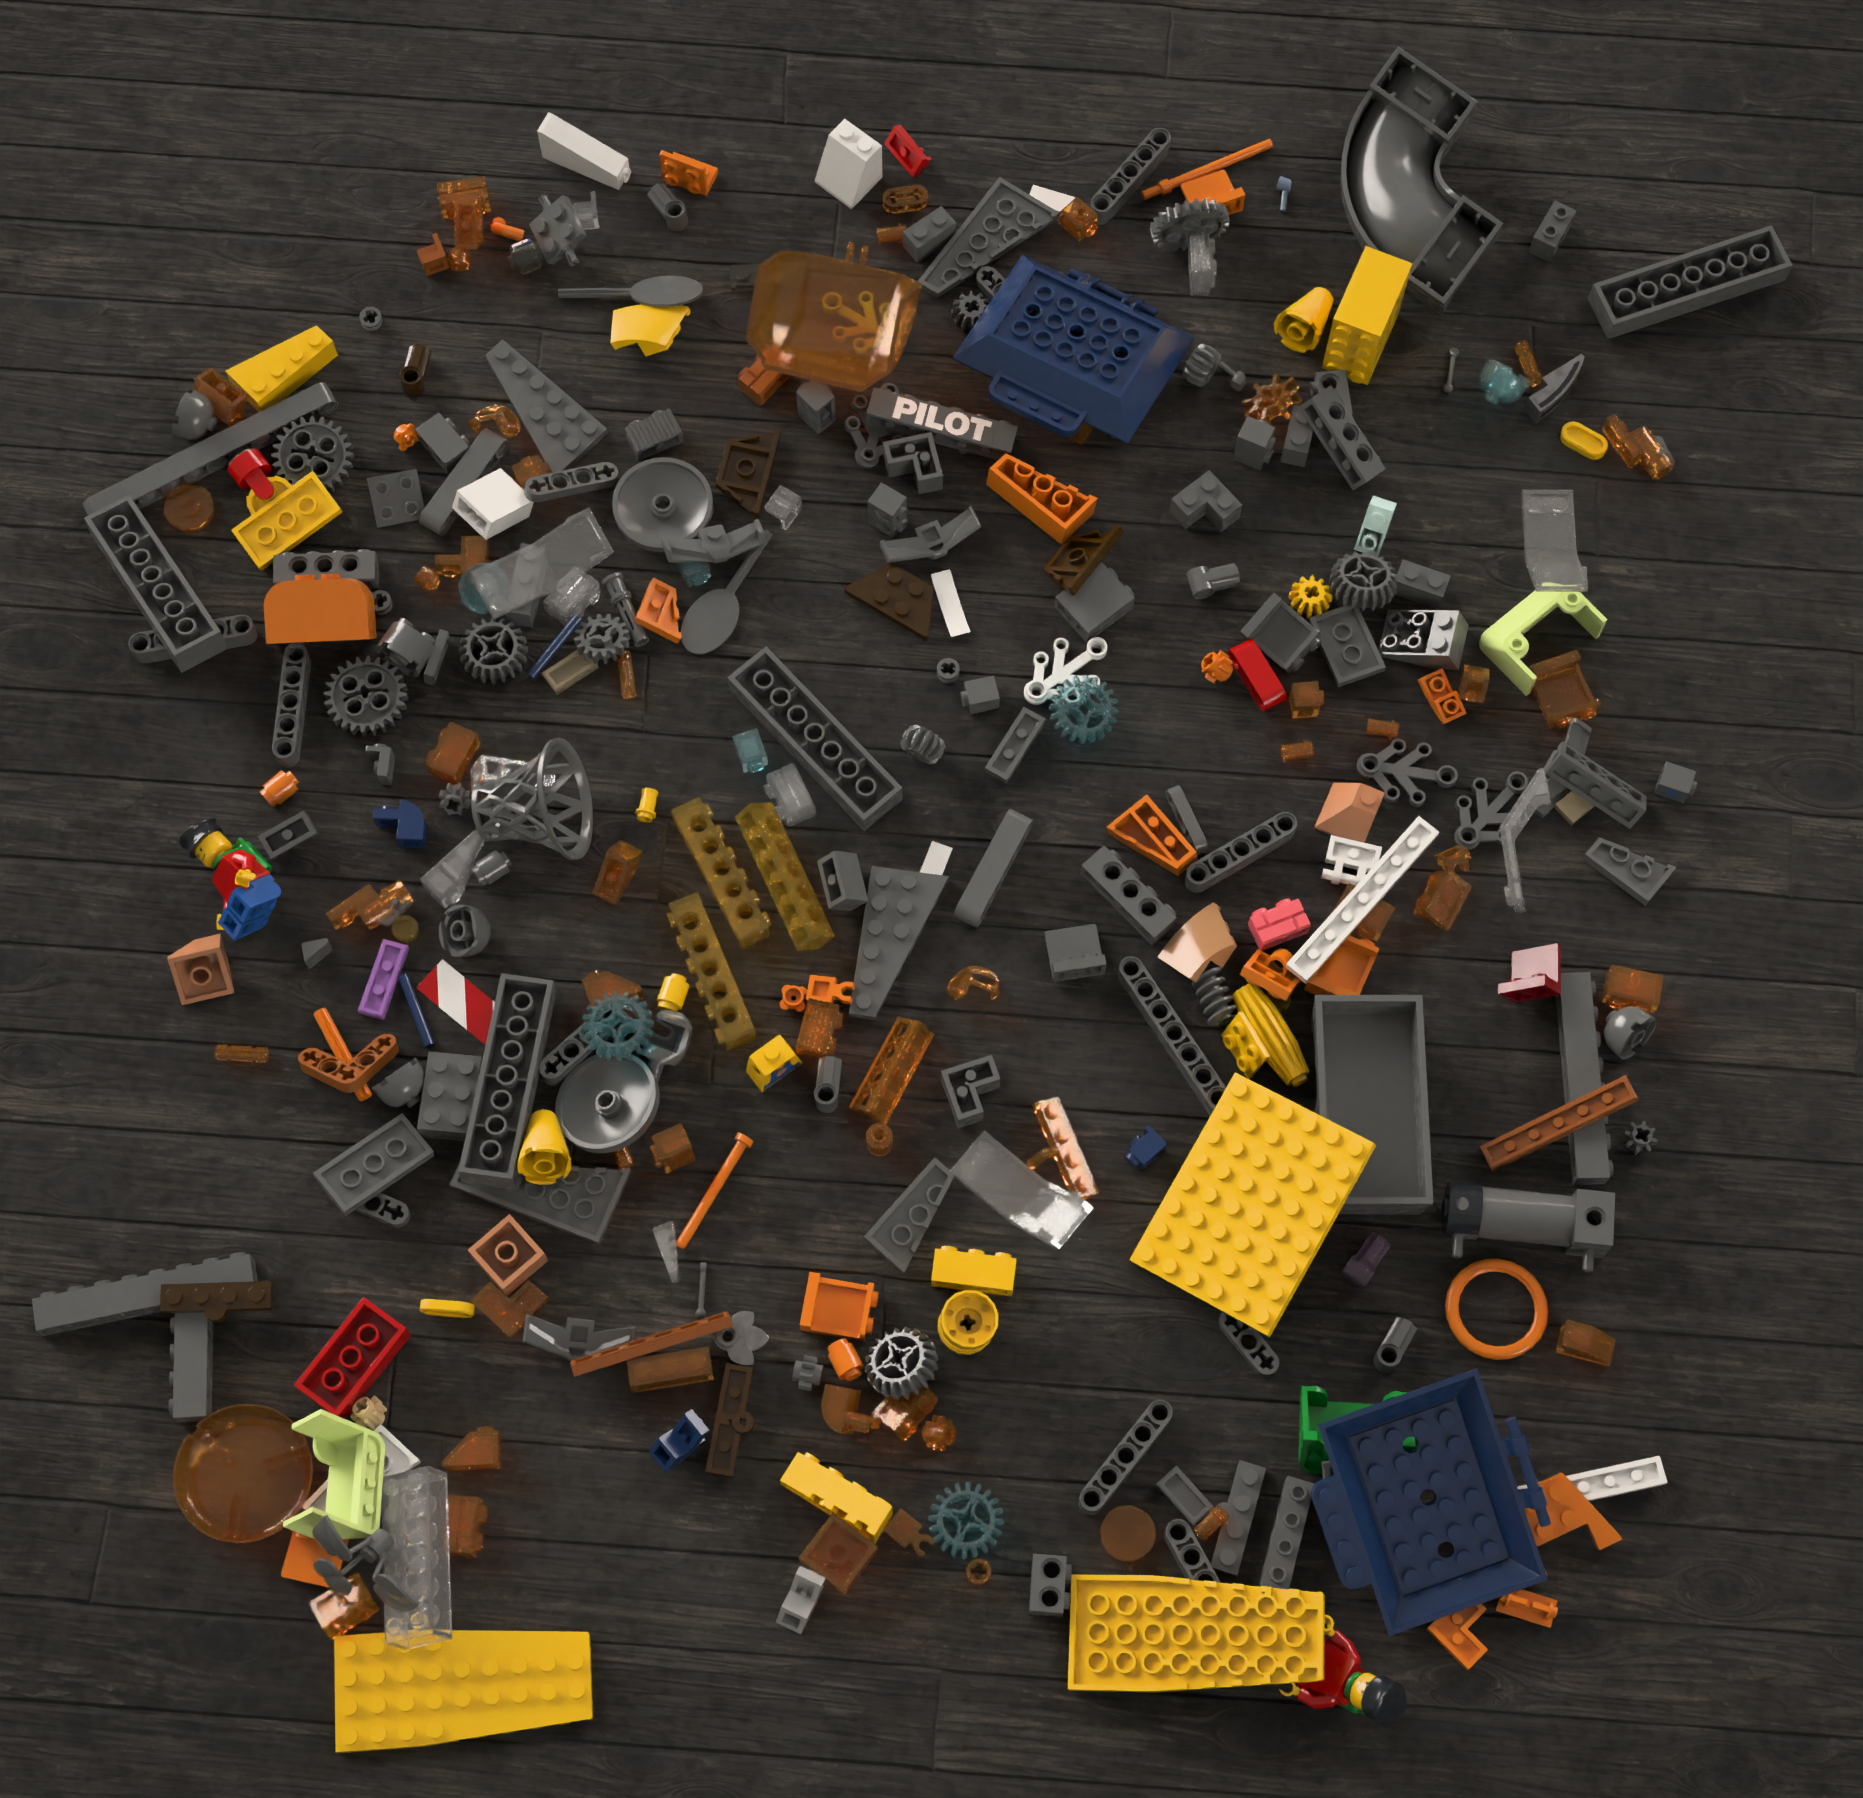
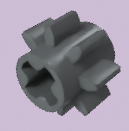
(454, 799)
(1639, 1145)
(807, 1372)

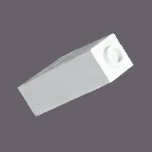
(581, 153)

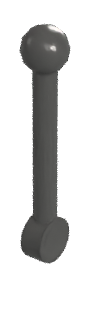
(1453, 353)
(700, 1312)

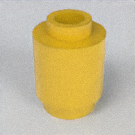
(672, 993)

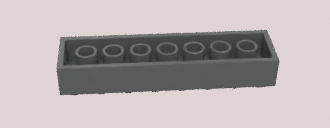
(1689, 282)
(155, 583)
(815, 738)
(507, 1081)

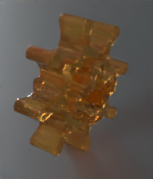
(1272, 399)

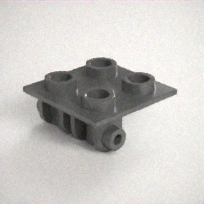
(396, 497)

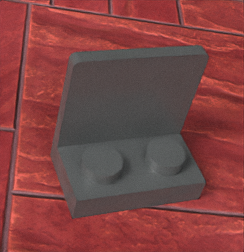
(1075, 953)

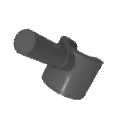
(1238, 379)

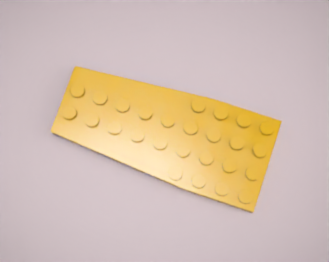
(1190, 1634)
(458, 1687)

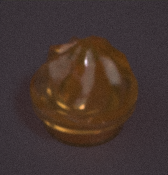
(459, 259)
(427, 578)

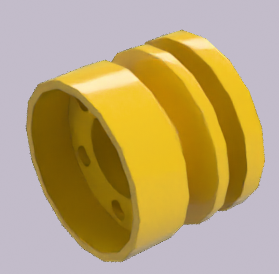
(977, 1310)

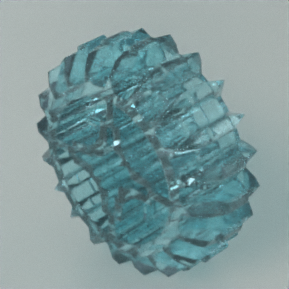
(1073, 709)
(627, 1025)
(978, 1524)

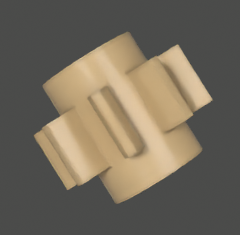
(368, 1412)

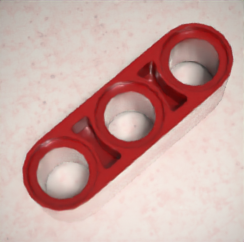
(1257, 675)

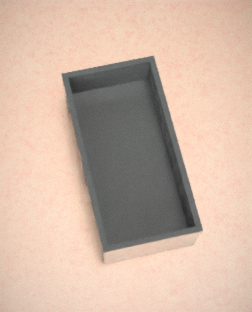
(1376, 1086)

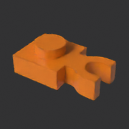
(827, 989)

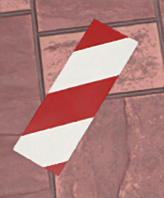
(459, 999)

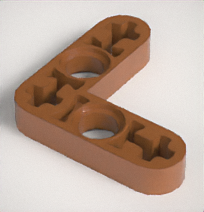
(380, 1051)

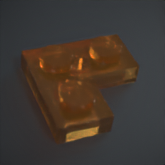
(510, 1313)

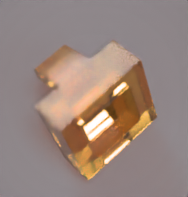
(1454, 856)

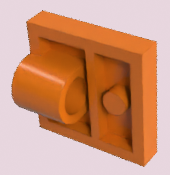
(1264, 972)

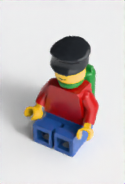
(239, 876)
(1349, 1685)

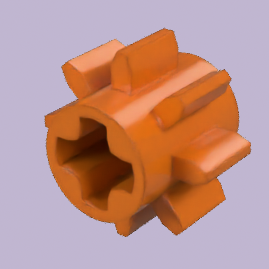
(1217, 666)

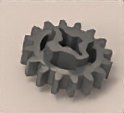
(602, 638)

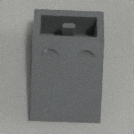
(1424, 638)

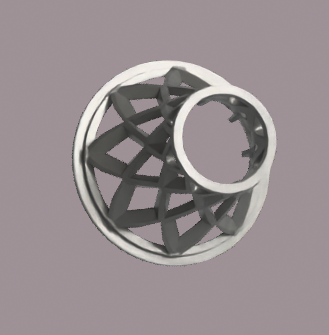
(505, 825)

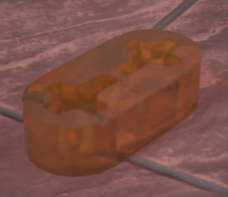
(905, 199)

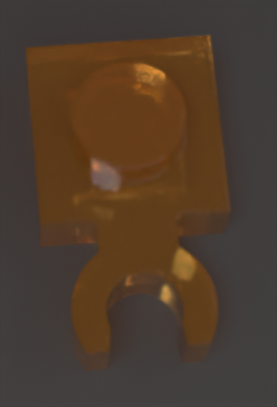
(905, 1530)

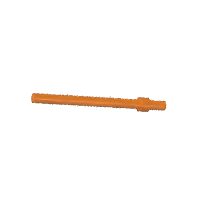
(1165, 186)

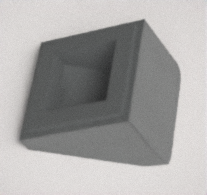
(315, 951)

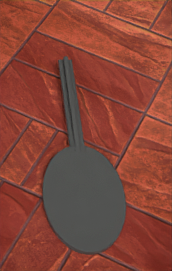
(654, 291)
(716, 613)

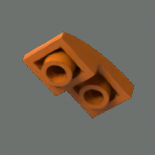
(1441, 696)

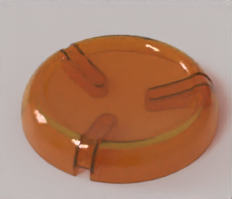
(243, 1473)

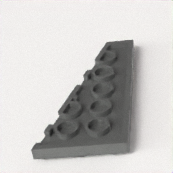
(992, 229)

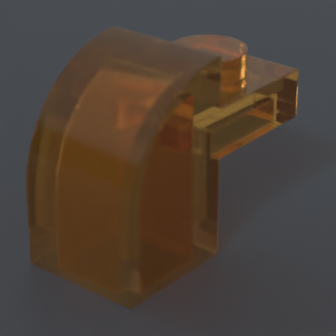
(473, 550)
(840, 1410)

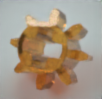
(939, 1433)

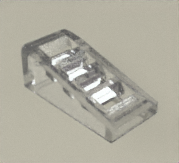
(666, 1241)

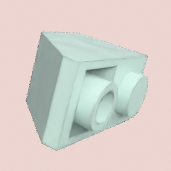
(1375, 526)

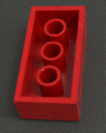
(352, 1359)

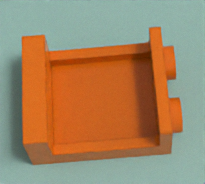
(1345, 969)
(838, 1308)

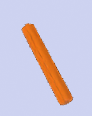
(338, 1045)

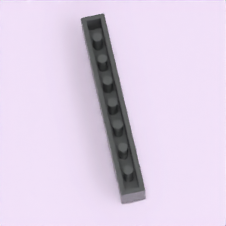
(1581, 1075)
(132, 1295)

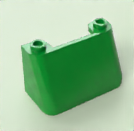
(1316, 1410)

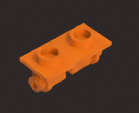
(1528, 1607)

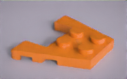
(1568, 1511)

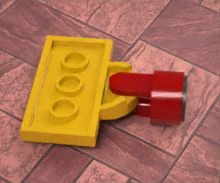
(279, 512)

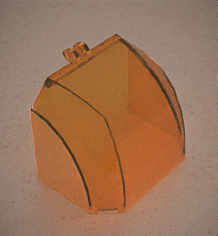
(830, 317)

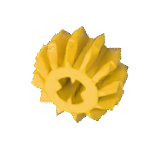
(1301, 596)

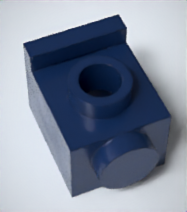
(1145, 1149)

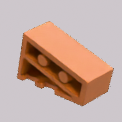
(1154, 836)

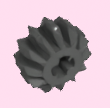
(968, 310)
(1201, 365)
(922, 744)

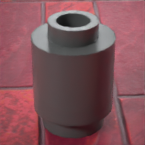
(491, 868)

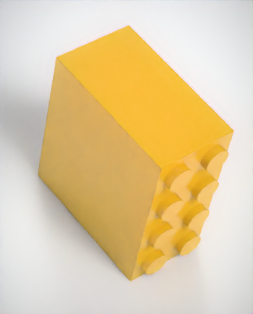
(1366, 315)

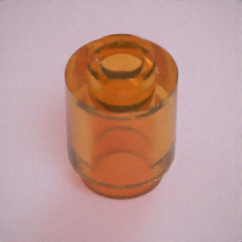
(882, 1146)

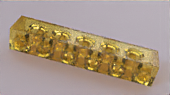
(784, 876)
(692, 910)
(745, 930)

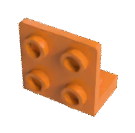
(687, 172)
(1215, 187)
(300, 1559)

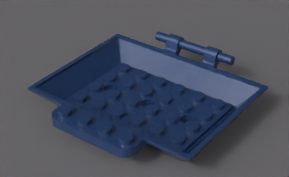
(1067, 378)
(1392, 1539)

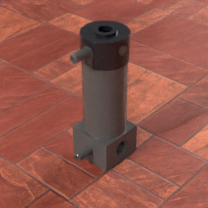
(1530, 1218)

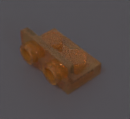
(1442, 898)
(905, 1414)
(339, 1612)

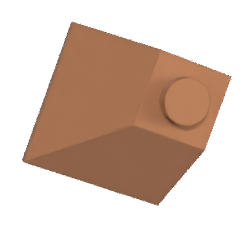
(1349, 811)
(201, 970)

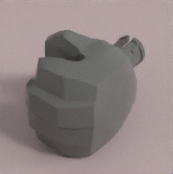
(671, 1048)

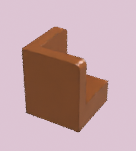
(433, 257)

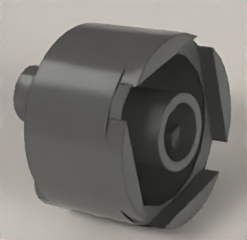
(406, 647)

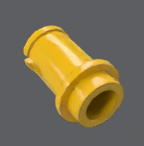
(645, 812)

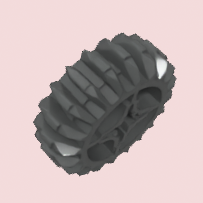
(1363, 581)
(482, 637)
(918, 1360)

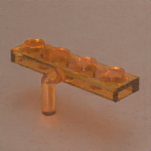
(1063, 1148)

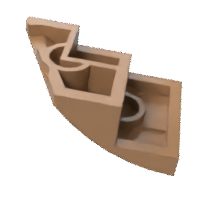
(1199, 942)

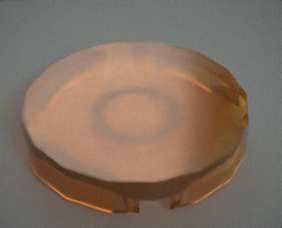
(189, 508)
(1127, 1533)

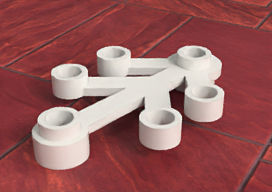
(1059, 672)

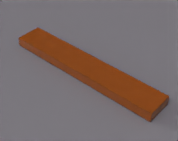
(1559, 1123)
(651, 1343)

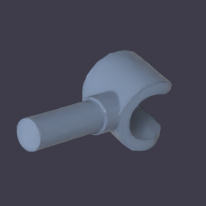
(1284, 186)

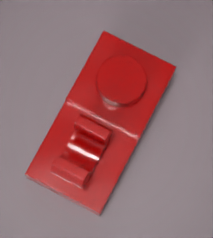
(906, 151)

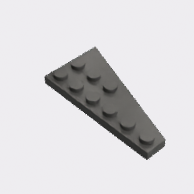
(550, 416)
(891, 926)
(576, 1204)

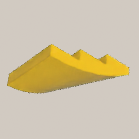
(648, 326)

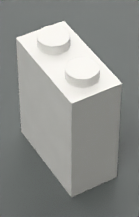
(492, 503)

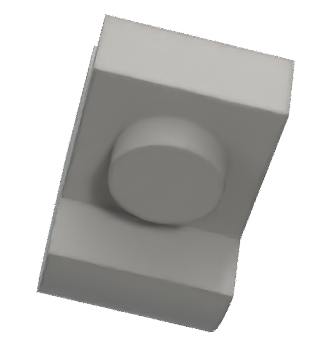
(801, 1600)

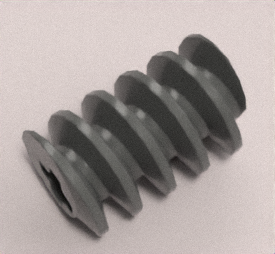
(1213, 998)

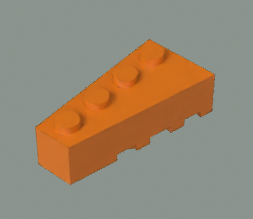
(1040, 498)

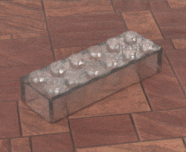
(420, 1558)

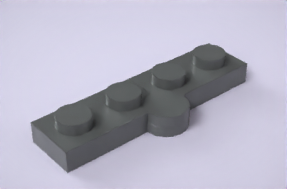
(1240, 1509)

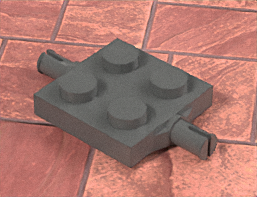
(558, 230)

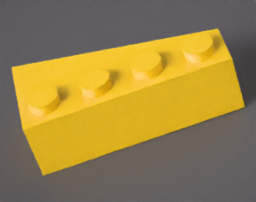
(283, 368)
(836, 1495)

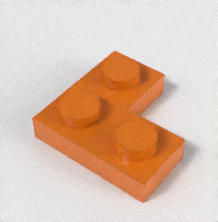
(1456, 1638)

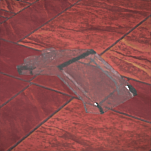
(1552, 541)
(542, 565)
(1534, 795)
(1020, 1192)

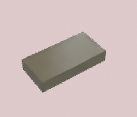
(568, 671)
(1573, 807)

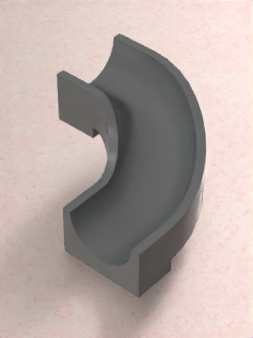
(1395, 179)

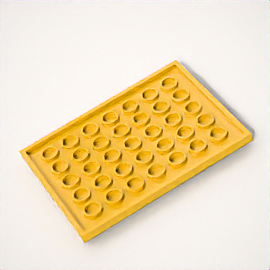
(1252, 1203)

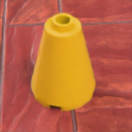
(1304, 320)
(543, 1150)

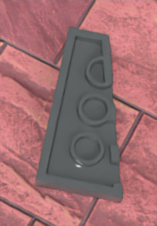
(905, 1222)

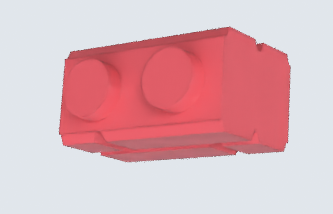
(1279, 923)

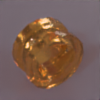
(971, 1566)

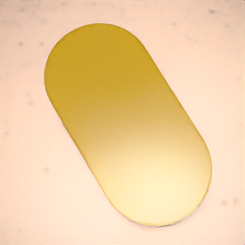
(1583, 440)
(447, 1308)

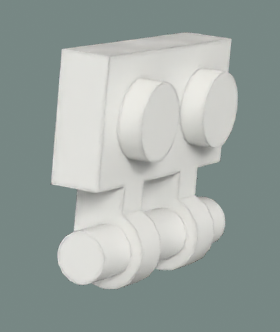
(1349, 854)

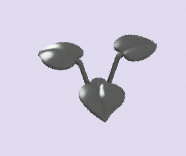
(372, 1550)

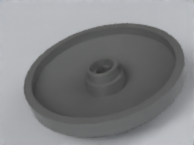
(661, 501)
(607, 1103)

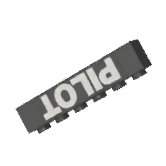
(948, 425)

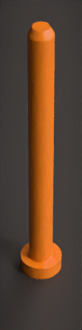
(742, 1142)

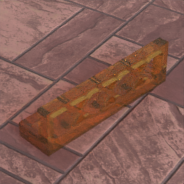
(896, 1069)

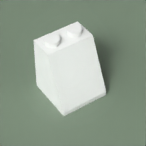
(849, 164)

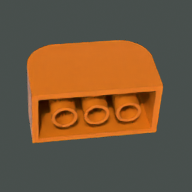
(319, 610)

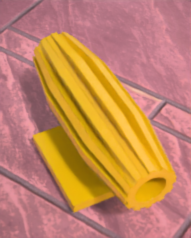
(1261, 1036)

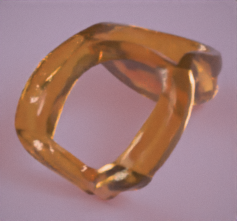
(504, 418)
(961, 982)

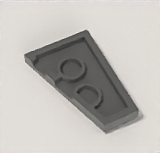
(1631, 872)

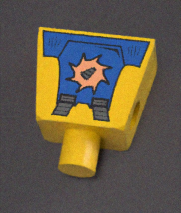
(772, 1062)

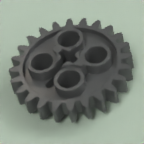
(1176, 224)
(319, 436)
(370, 716)

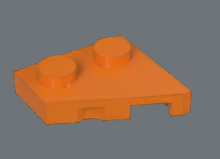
(659, 610)

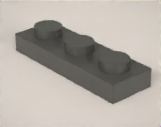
(1015, 745)

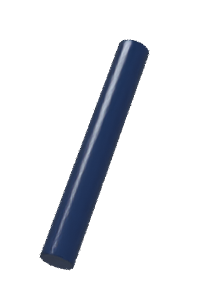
(555, 646)
(416, 1011)

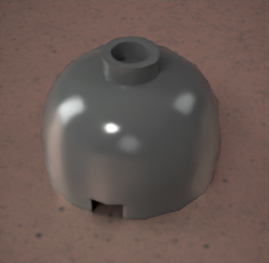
(194, 416)
(464, 931)
(1627, 1029)
(402, 1085)

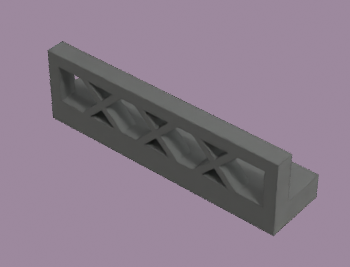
(1597, 785)

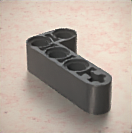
(574, 1041)

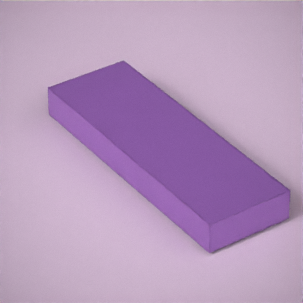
(383, 979)

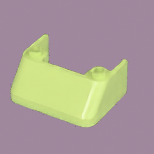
(1505, 640)
(354, 1476)

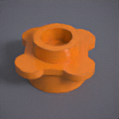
(405, 436)
(789, 991)

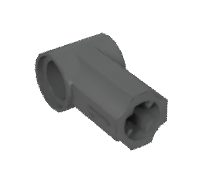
(668, 207)
(1207, 581)
(828, 1083)
(1394, 1343)

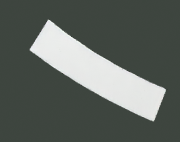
(950, 603)

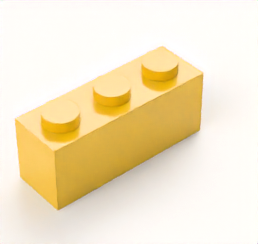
(973, 1271)

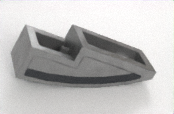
(1553, 389)

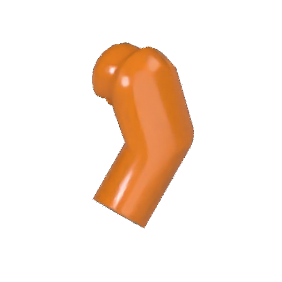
(499, 228)

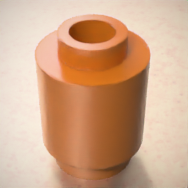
(279, 788)
(845, 1360)

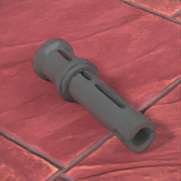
(622, 599)

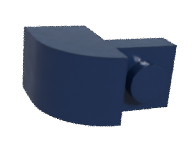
(408, 820)
(679, 1442)

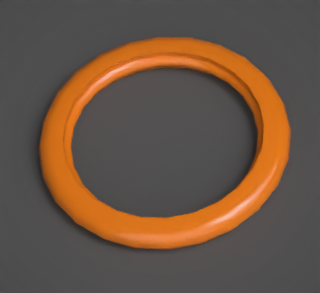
(1466, 1339)

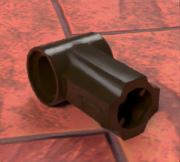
(415, 369)

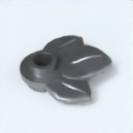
(745, 1338)

